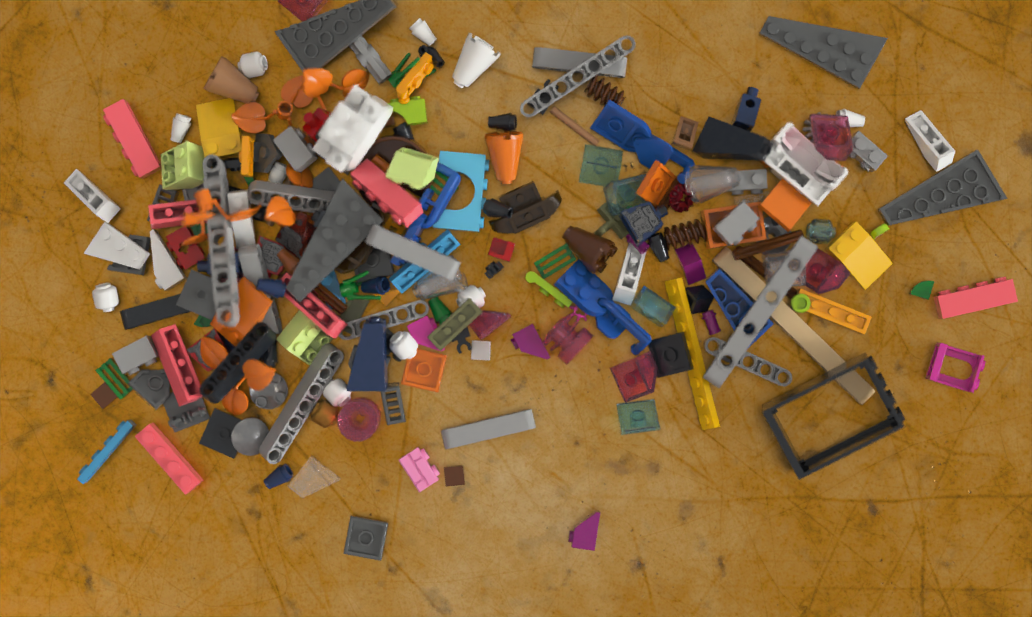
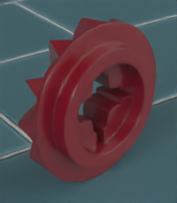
(675, 198)

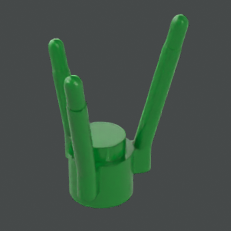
(397, 76)
(350, 288)

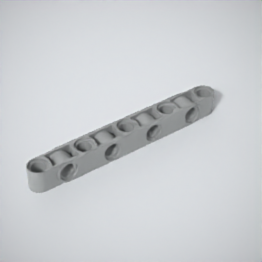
(222, 255)
(760, 311)

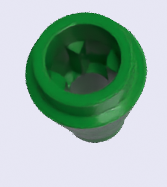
(439, 310)

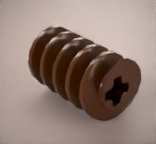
(604, 92)
(684, 234)

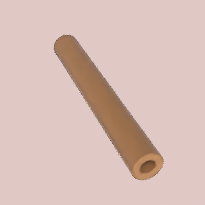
(573, 125)

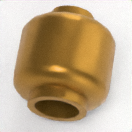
(324, 414)

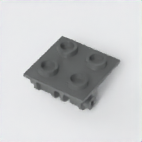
(185, 415)

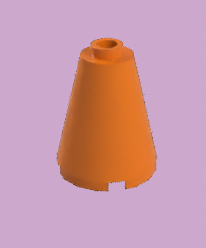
(504, 154)

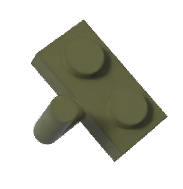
(611, 222)

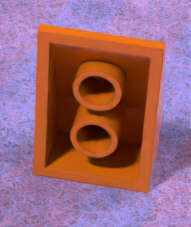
(713, 216)
(252, 310)

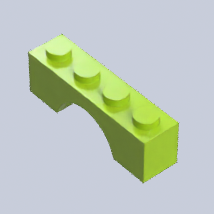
(413, 112)

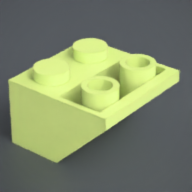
(182, 167)
(412, 168)
(303, 338)

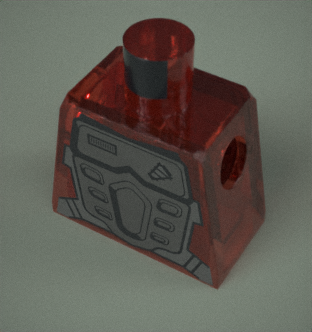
(297, 236)

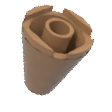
(231, 83)

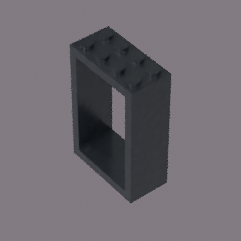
(848, 446)

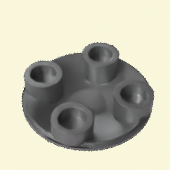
(272, 395)
(248, 436)

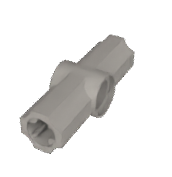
(370, 59)

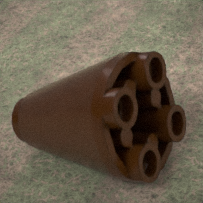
(590, 248)

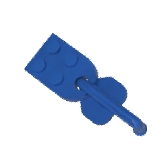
(635, 136)
(425, 221)
(596, 300)

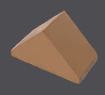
(685, 133)

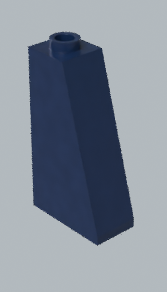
(370, 360)

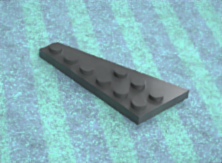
(328, 34)
(835, 50)
(954, 188)
(337, 235)

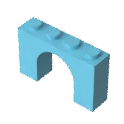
(474, 168)

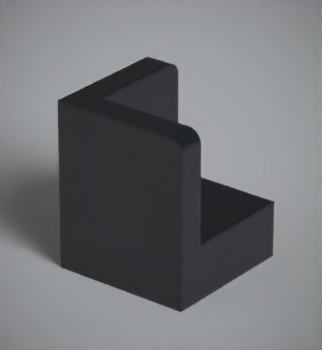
(699, 299)

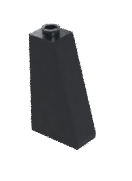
(728, 141)

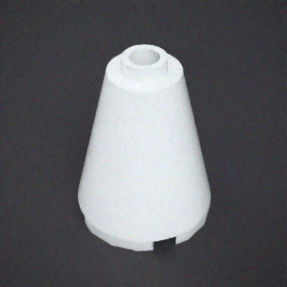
(473, 60)

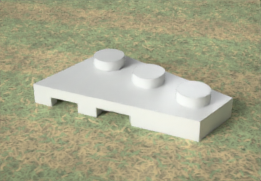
(116, 247)

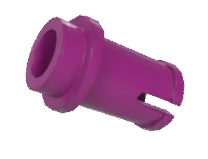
(642, 248)
(711, 322)

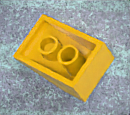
(217, 129)
(859, 255)

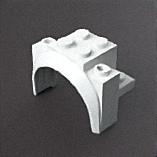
(352, 129)
(802, 166)

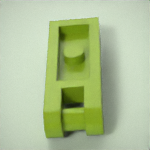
(547, 289)

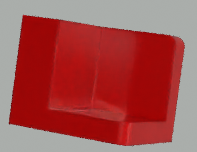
(501, 249)

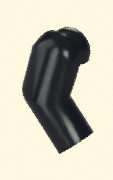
(437, 59)

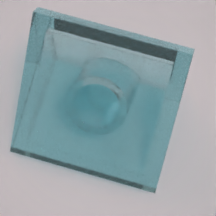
(600, 165)
(622, 194)
(652, 307)
(637, 417)

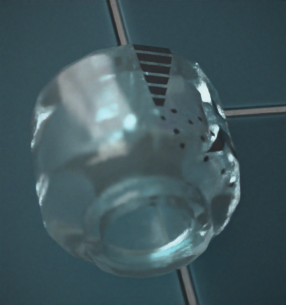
(820, 231)

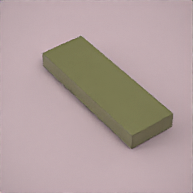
(455, 324)

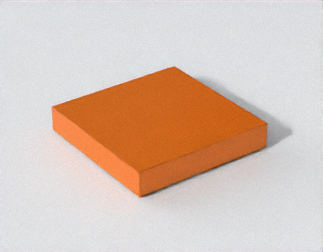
(656, 184)
(785, 205)
(424, 370)

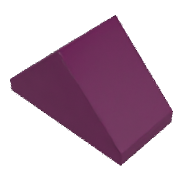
(690, 264)

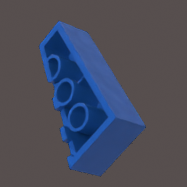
(733, 301)

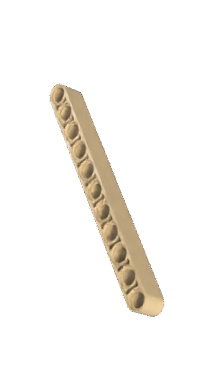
(793, 326)

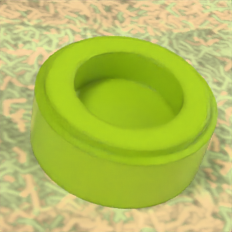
(879, 231)
(800, 303)

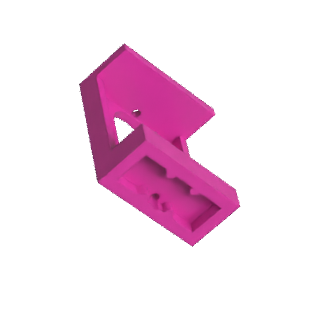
(976, 361)

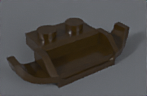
(527, 208)
(361, 252)

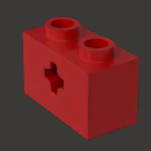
(195, 251)

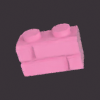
(419, 469)

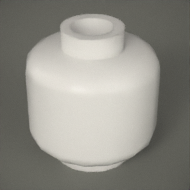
(253, 64)
(474, 293)
(105, 297)
(403, 345)
(337, 393)

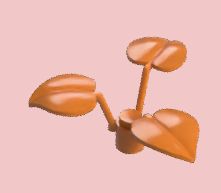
(317, 82)
(252, 116)
(205, 204)
(278, 207)
(255, 372)

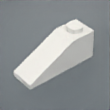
(930, 141)
(92, 196)
(243, 229)
(165, 266)
(629, 276)

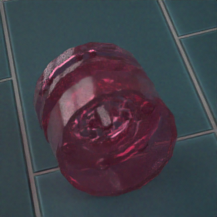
(567, 338)
(355, 429)

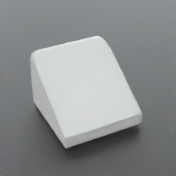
(480, 350)

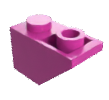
(422, 329)

